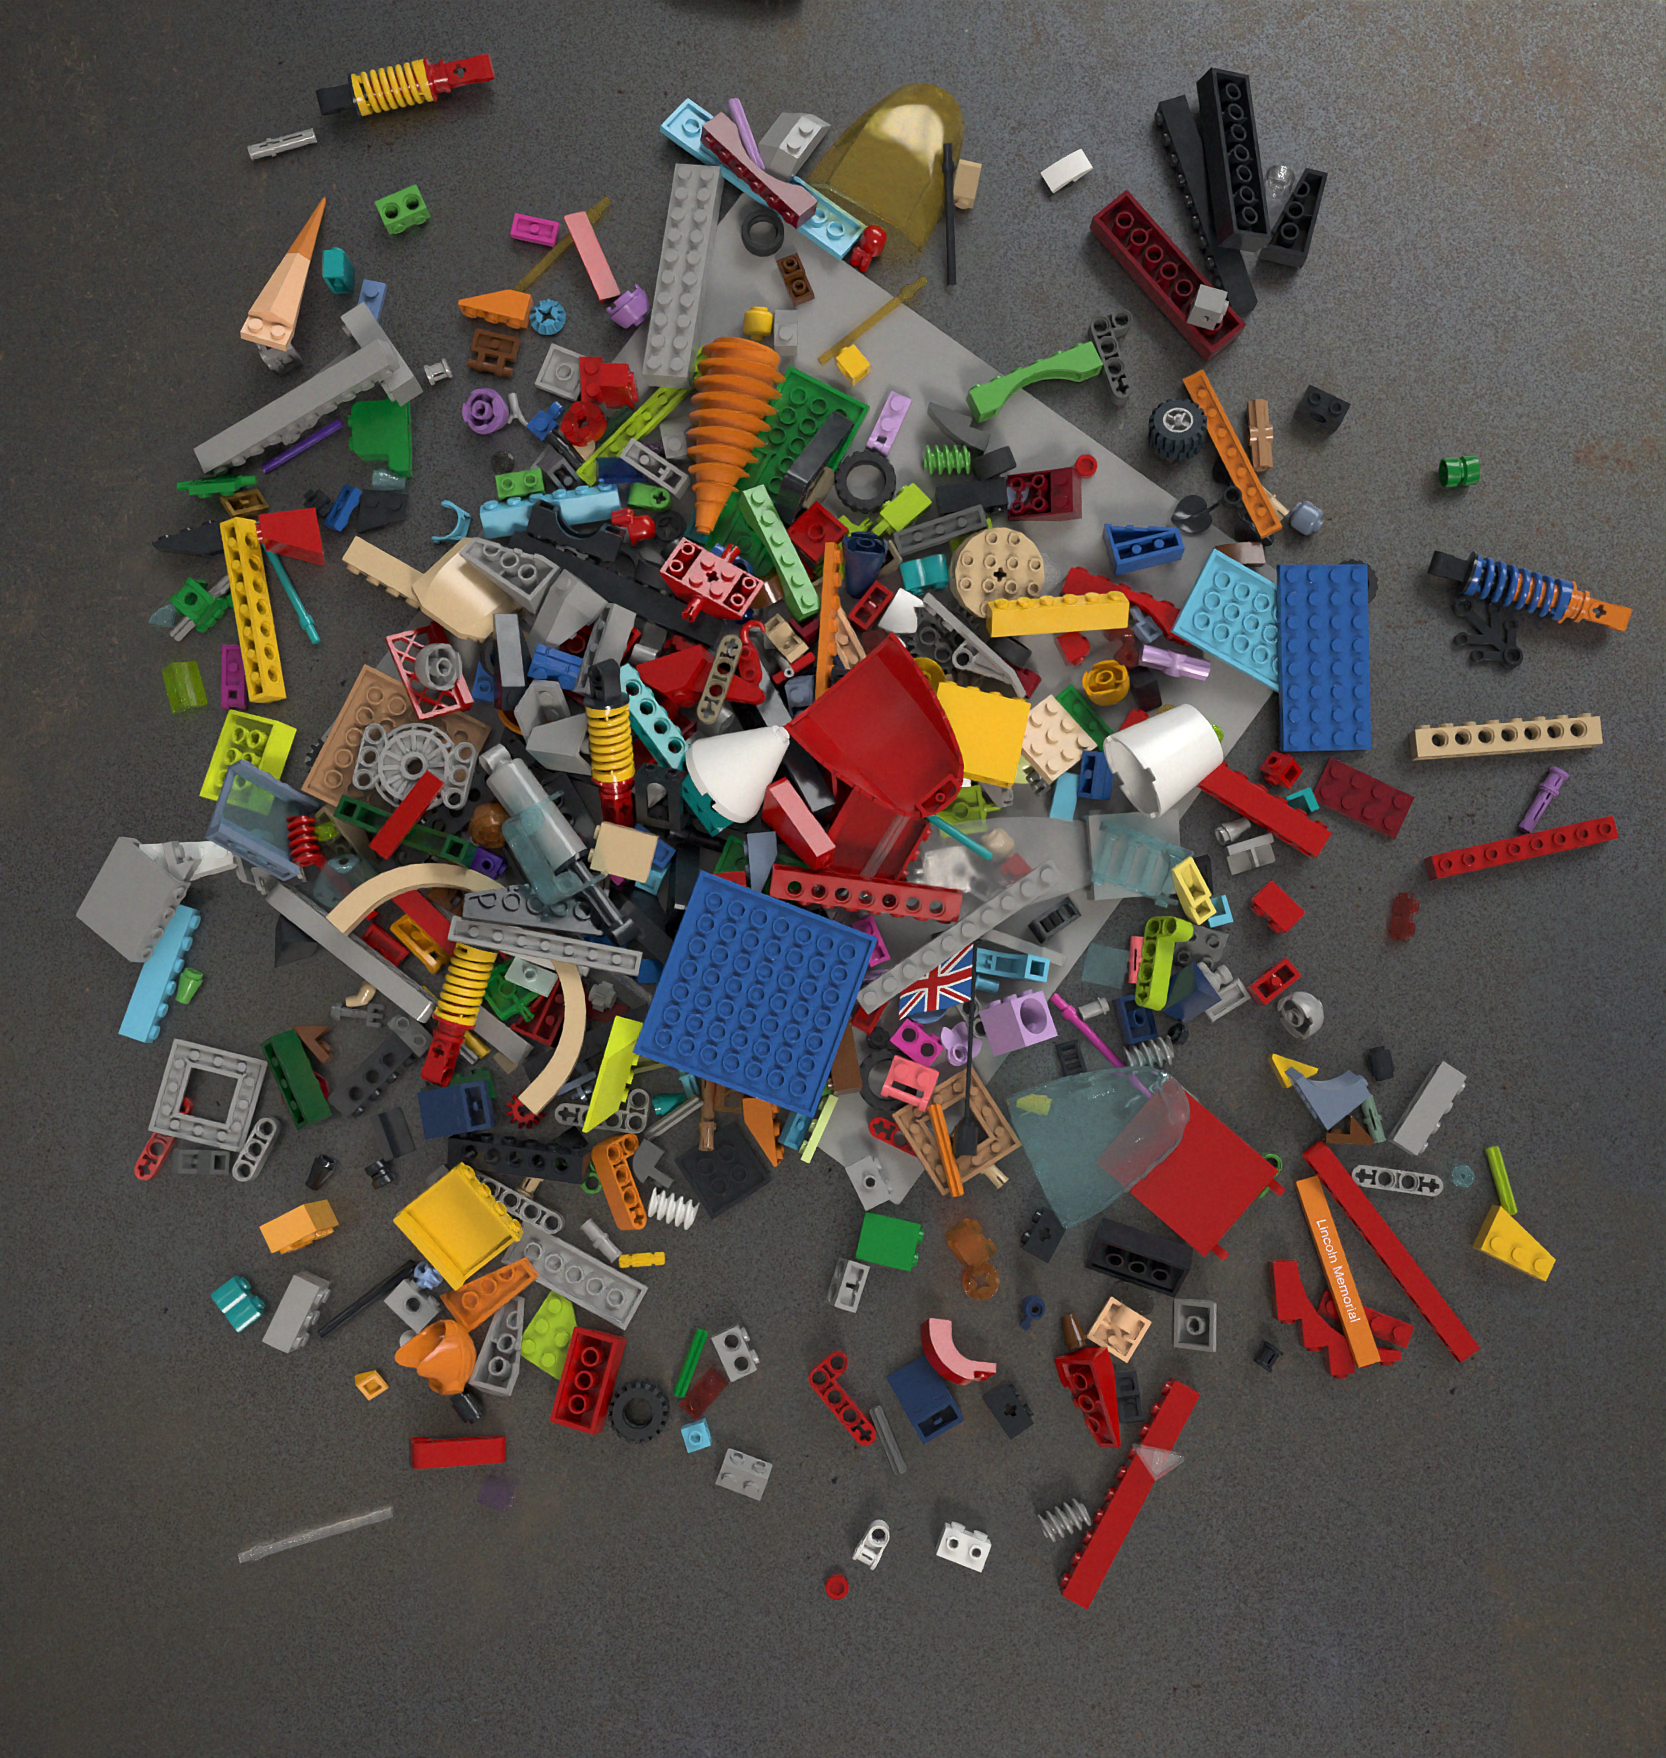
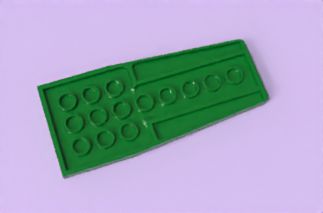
(799, 416)

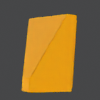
(370, 1384)

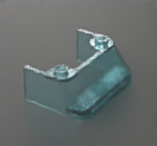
(519, 836)

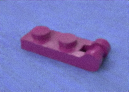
(233, 678)

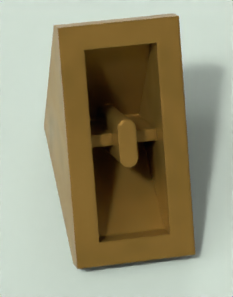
(245, 504)

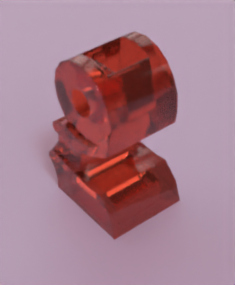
(1126, 654)

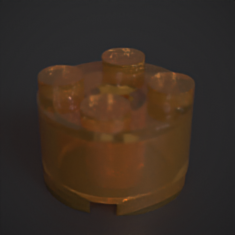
(969, 1244)

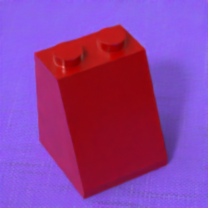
(292, 534)

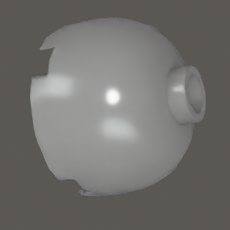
(438, 666)
(1301, 1014)

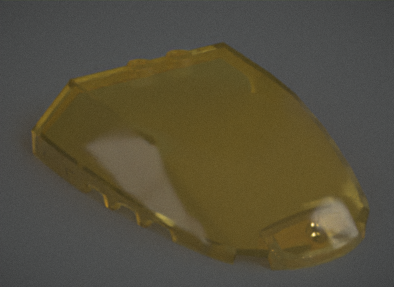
(895, 157)

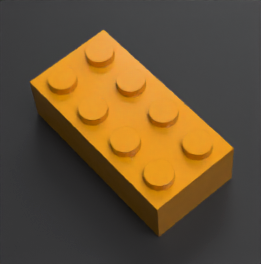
(299, 1227)

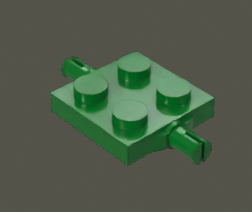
(224, 484)
(507, 997)

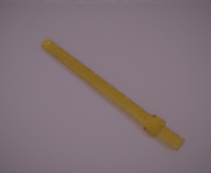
(593, 215)
(907, 293)

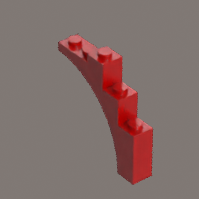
(1291, 1303)

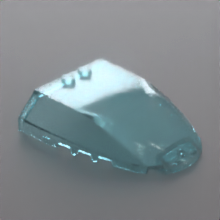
(1097, 1134)

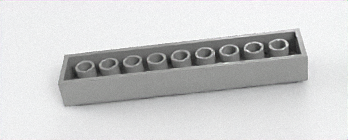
(683, 276)

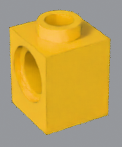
(852, 364)

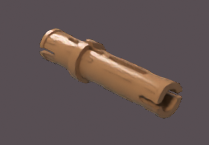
(706, 1122)

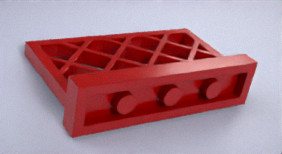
(459, 693)

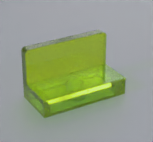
(184, 686)

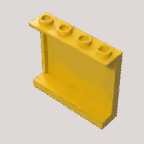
(987, 731)
(458, 1225)

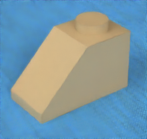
(966, 184)

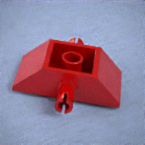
(709, 581)

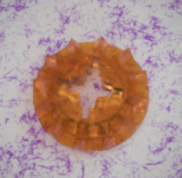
(984, 1292)

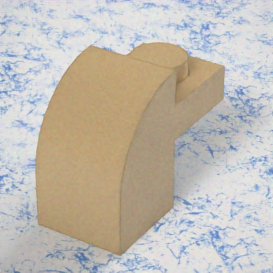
(784, 638)

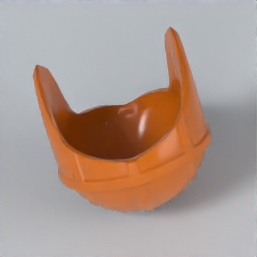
(441, 1354)

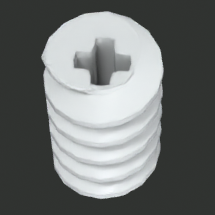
(672, 1209)

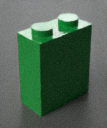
(889, 1241)

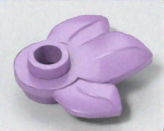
(957, 1041)

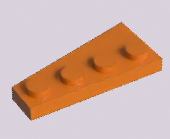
(486, 1295)

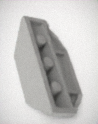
(790, 143)

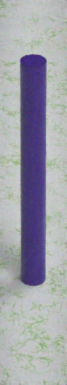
(301, 446)

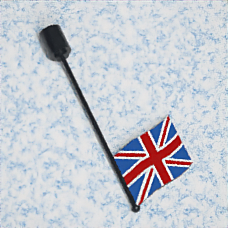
(940, 989)

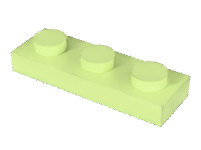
(817, 1128)

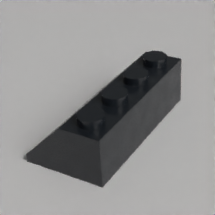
(1139, 1257)

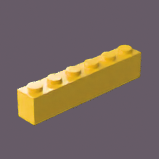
(1057, 614)

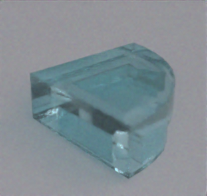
(164, 616)

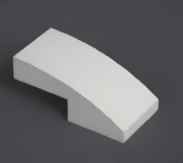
(1067, 169)

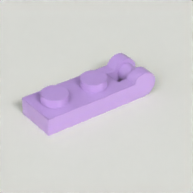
(889, 423)

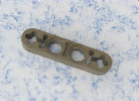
(716, 678)

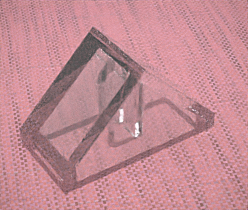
(1053, 575)
(1158, 1460)

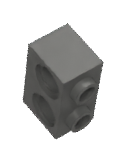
(412, 1032)

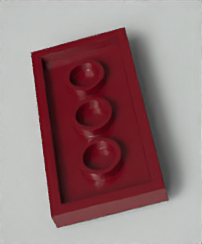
(1362, 798)

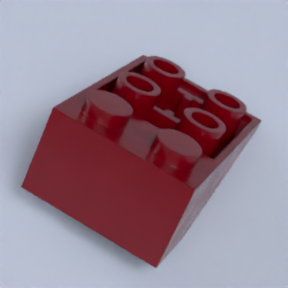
(1051, 496)

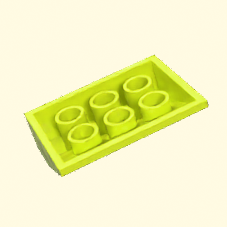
(252, 739)
(614, 1072)

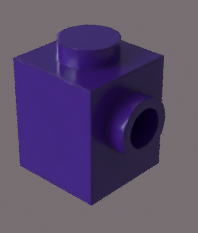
(489, 863)

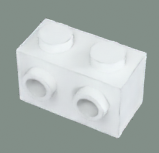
(963, 1546)

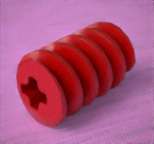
(302, 840)

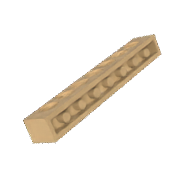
(1588, 736)

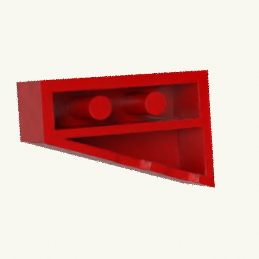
(548, 1017)

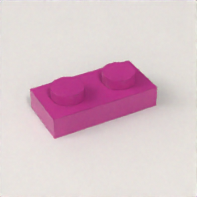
(535, 230)

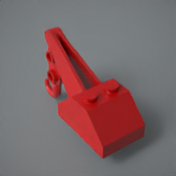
(686, 672)

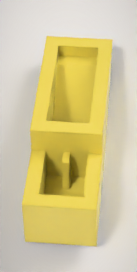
(1192, 891)

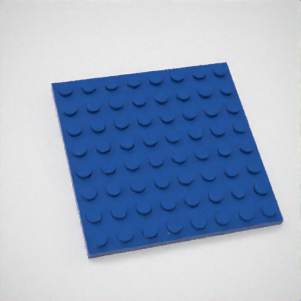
(755, 994)

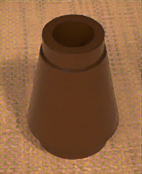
(1073, 1333)

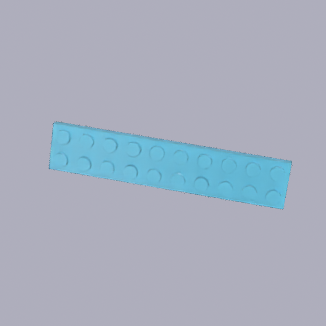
(829, 227)

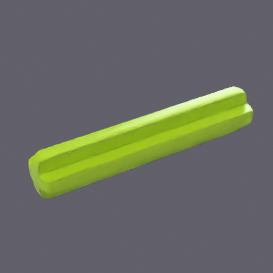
(1501, 1180)

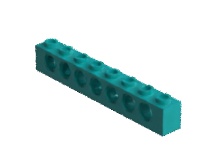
(658, 746)

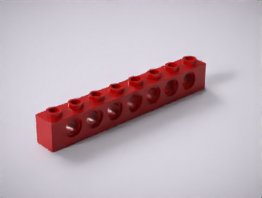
(1521, 848)
(855, 884)

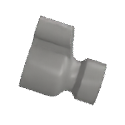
(1220, 976)

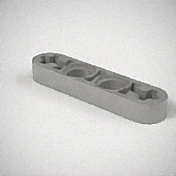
(1024, 946)
(1395, 1180)

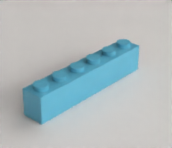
(577, 507)
(159, 976)

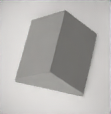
(1195, 1324)

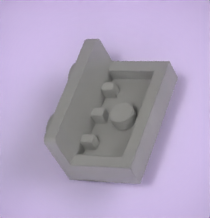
(744, 1474)

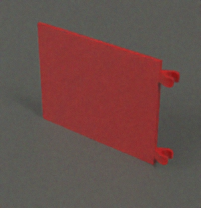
(1206, 1182)

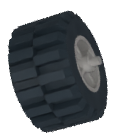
(1177, 429)

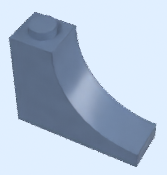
(1331, 1098)

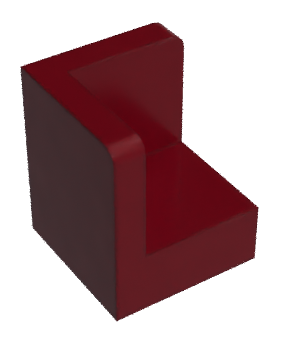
(806, 631)

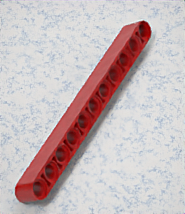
(1390, 1251)

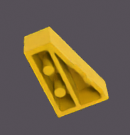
(1512, 1244)

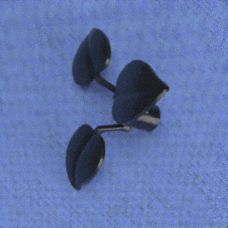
(1194, 517)

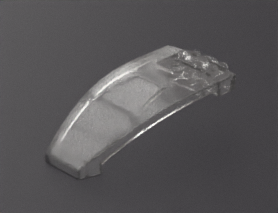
(1016, 848)

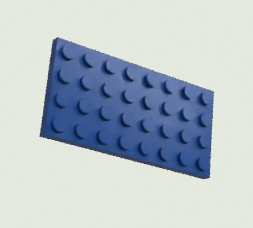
(1323, 657)

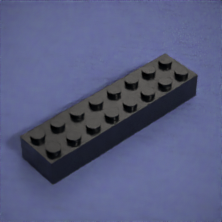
(1233, 160)
(796, 763)

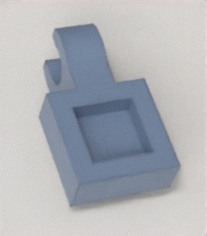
(1144, 628)

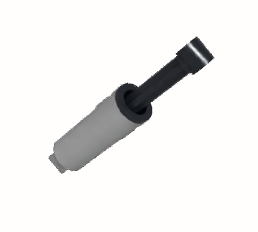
(559, 843)

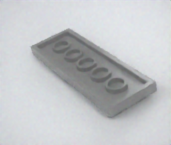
(578, 1275)

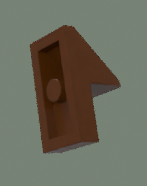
(311, 1037)
(1353, 1134)

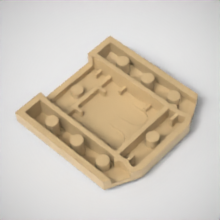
(461, 596)

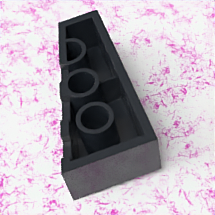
(1297, 222)

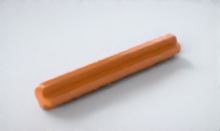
(946, 1150)

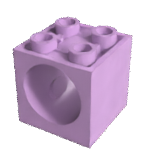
(1017, 1022)

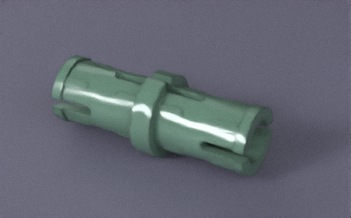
(1377, 1135)

